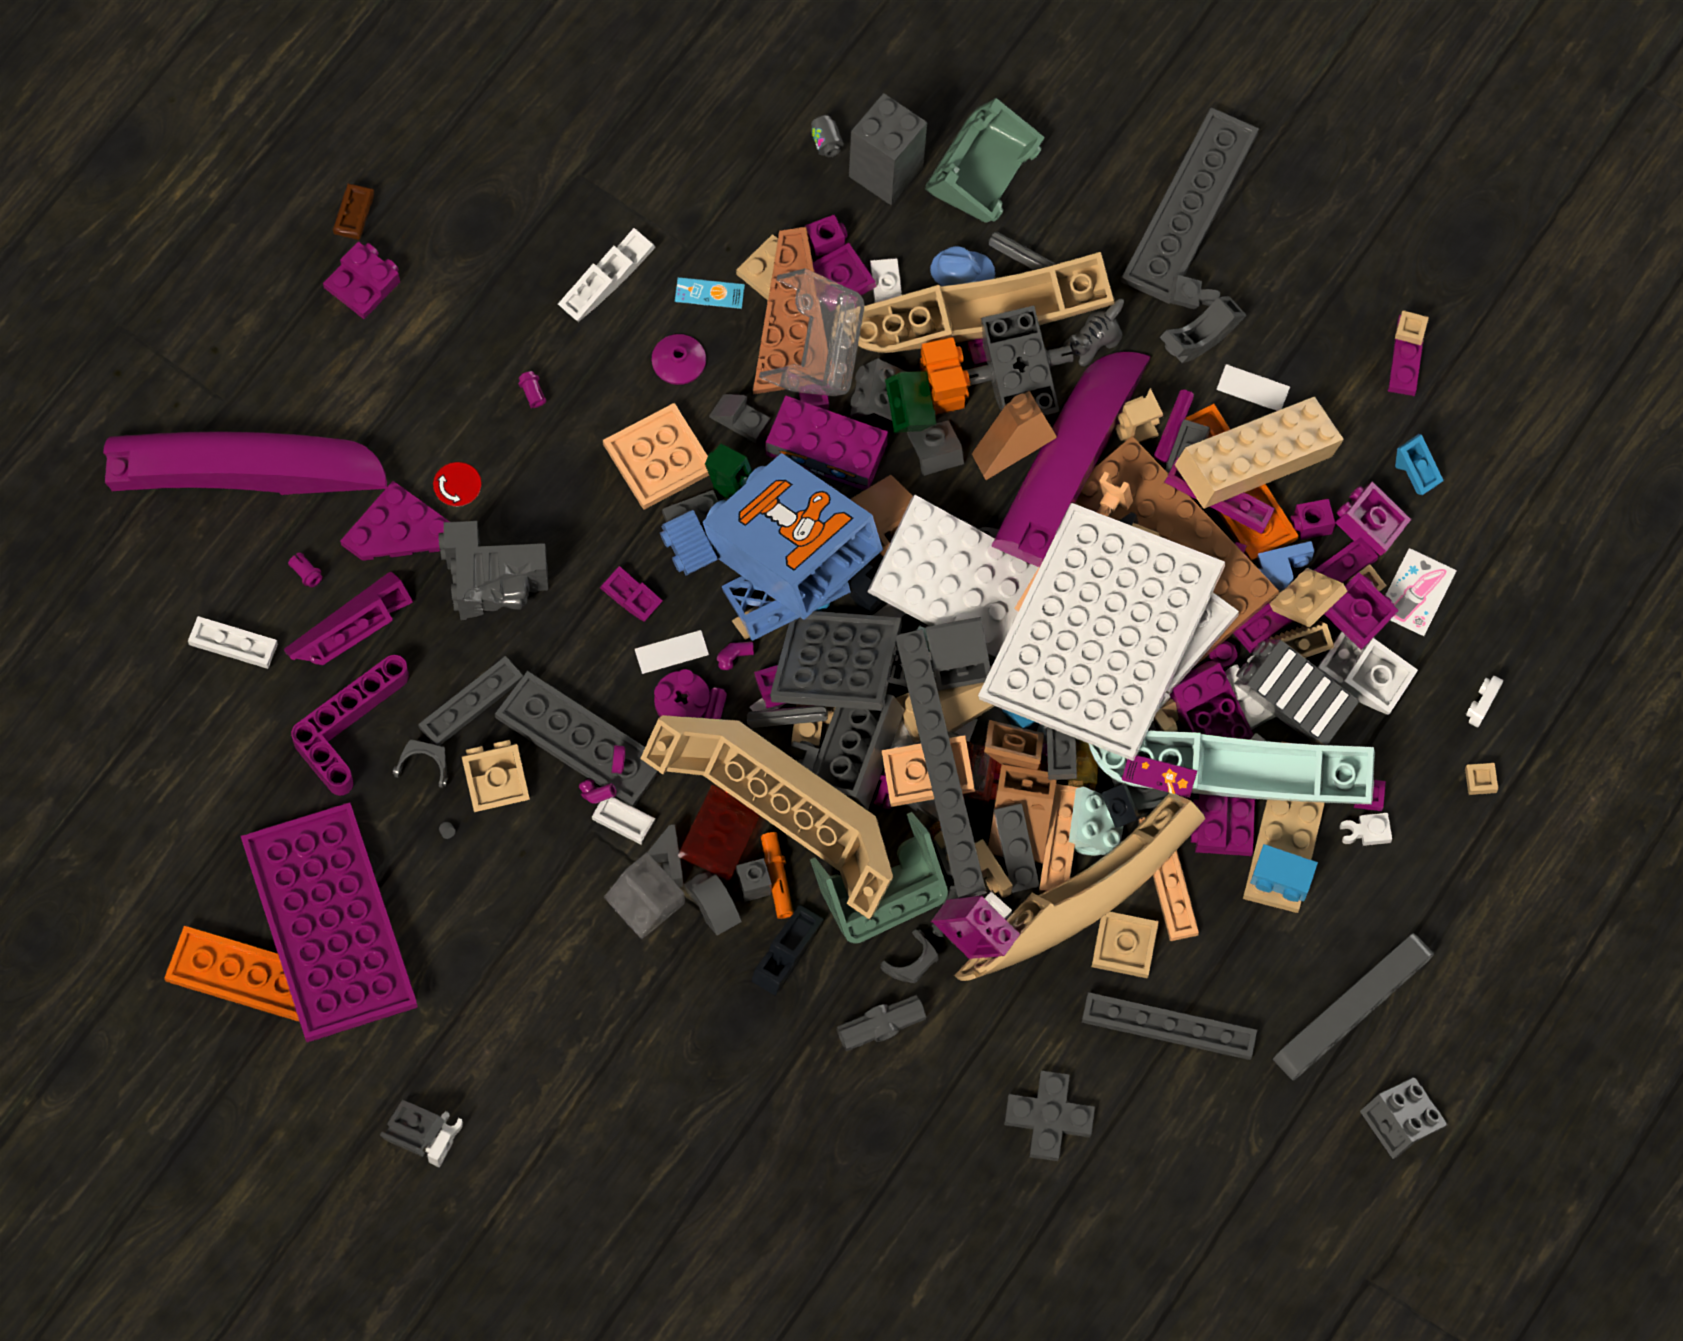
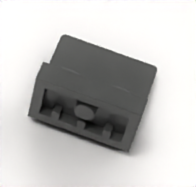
(1402, 1116)

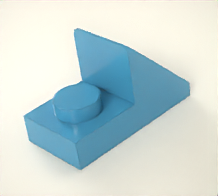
(1419, 464)

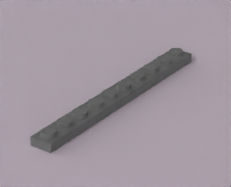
(940, 764)

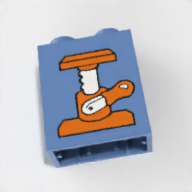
(792, 535)

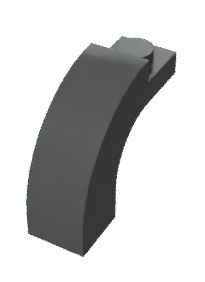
(1205, 331)

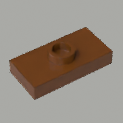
(353, 211)

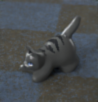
(1099, 330)

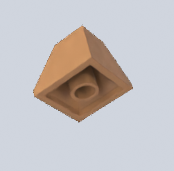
(1014, 745)

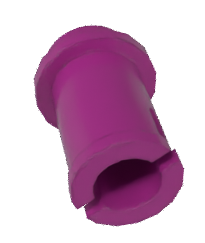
(531, 387)
(310, 575)
(883, 793)

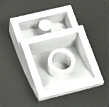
(1369, 674)

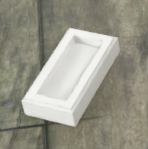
(624, 819)

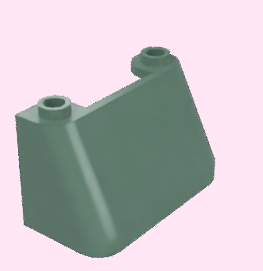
(984, 160)

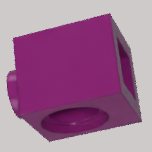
(820, 246)
(1321, 512)

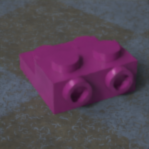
(362, 279)
(1372, 518)
(1361, 611)
(1226, 826)

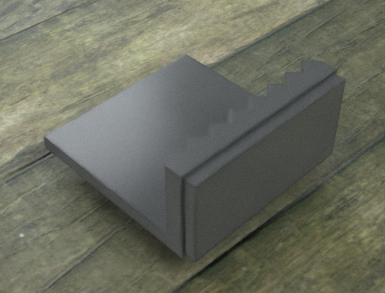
(937, 448)

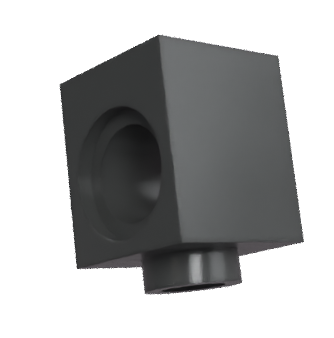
(753, 880)

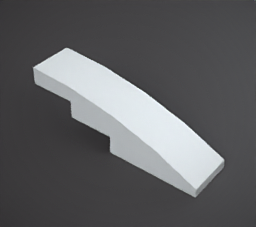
(606, 276)

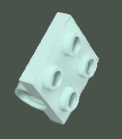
(1092, 825)

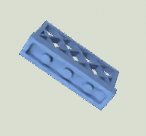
(769, 614)

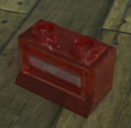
(983, 772)

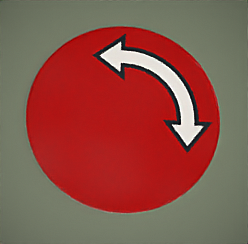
(457, 484)

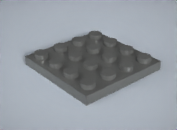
(837, 660)

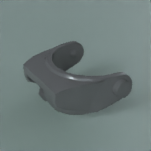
(416, 747)
(916, 970)

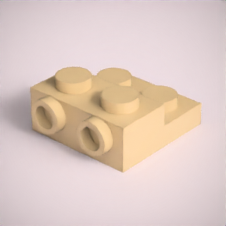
(495, 776)

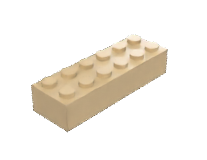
(1258, 452)

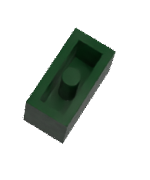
(910, 401)
(727, 470)

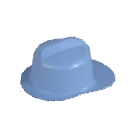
(961, 266)

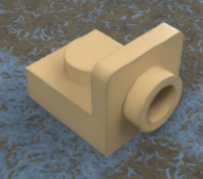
(1166, 717)

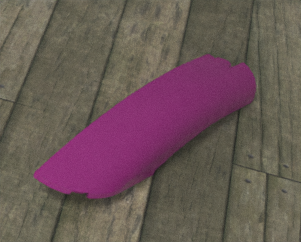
(1067, 461)
(241, 462)

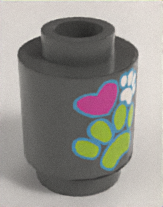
(826, 136)

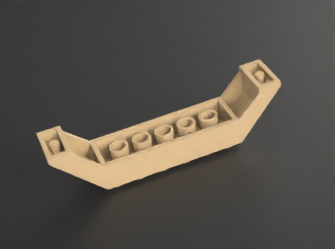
(781, 794)

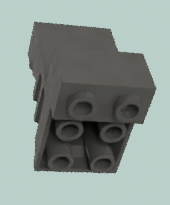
(490, 575)

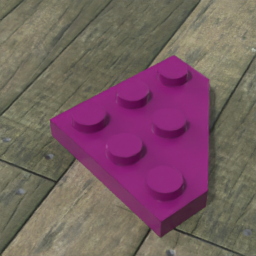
(395, 527)

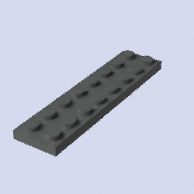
(1190, 204)

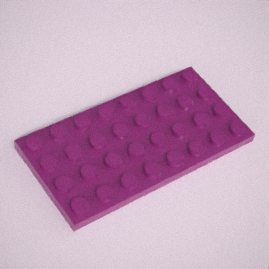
(328, 922)

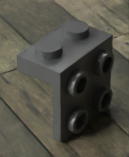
(871, 389)

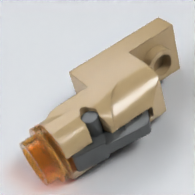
(996, 878)

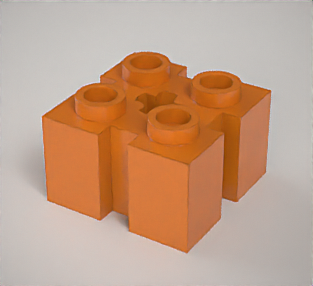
(945, 374)

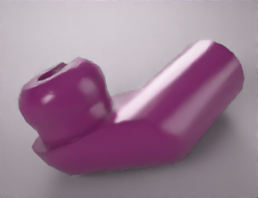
(731, 651)
(596, 794)

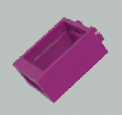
(972, 918)

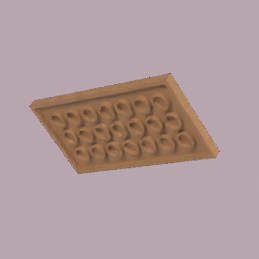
(1182, 522)

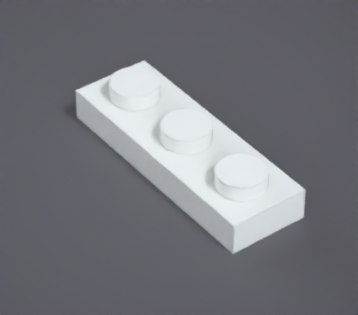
(232, 642)

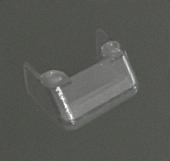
(831, 336)

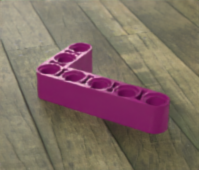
(344, 718)

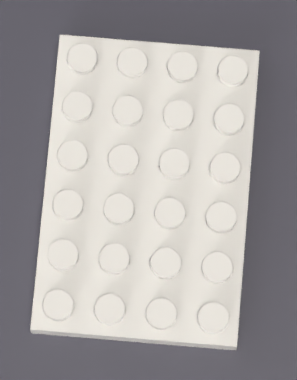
(951, 573)

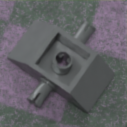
(1019, 337)

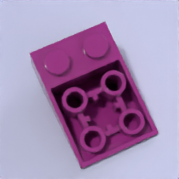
(1209, 704)

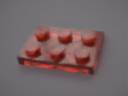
(719, 833)

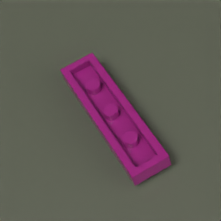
(1241, 508)

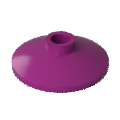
(678, 370)

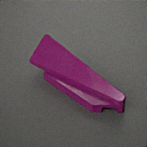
(351, 622)

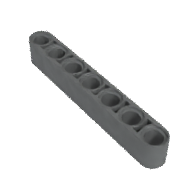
(1353, 1006)

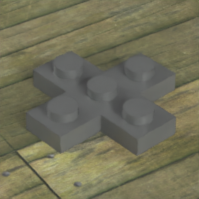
(1049, 1115)

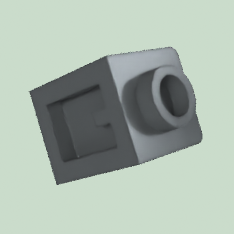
(806, 751)

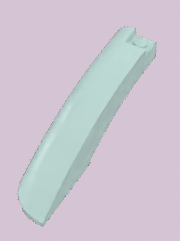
(1258, 767)

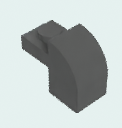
(713, 902)

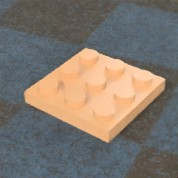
(658, 456)

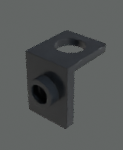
(1122, 806)

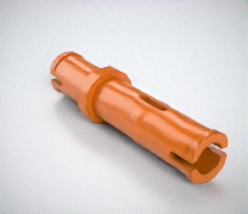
(775, 866)

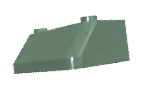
(913, 890)

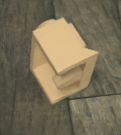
(1139, 419)

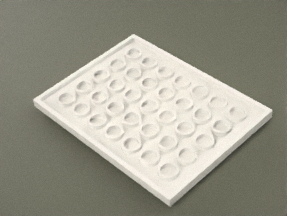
(1102, 631)

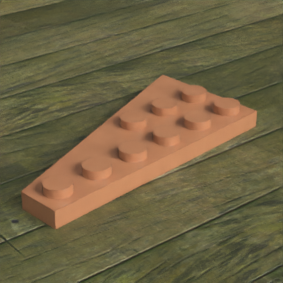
(784, 325)

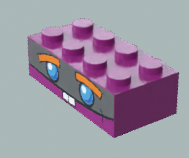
(827, 443)

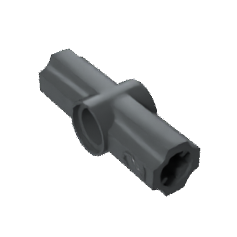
(881, 1023)

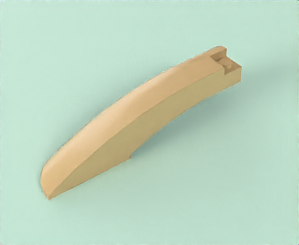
(957, 309)
(1087, 897)

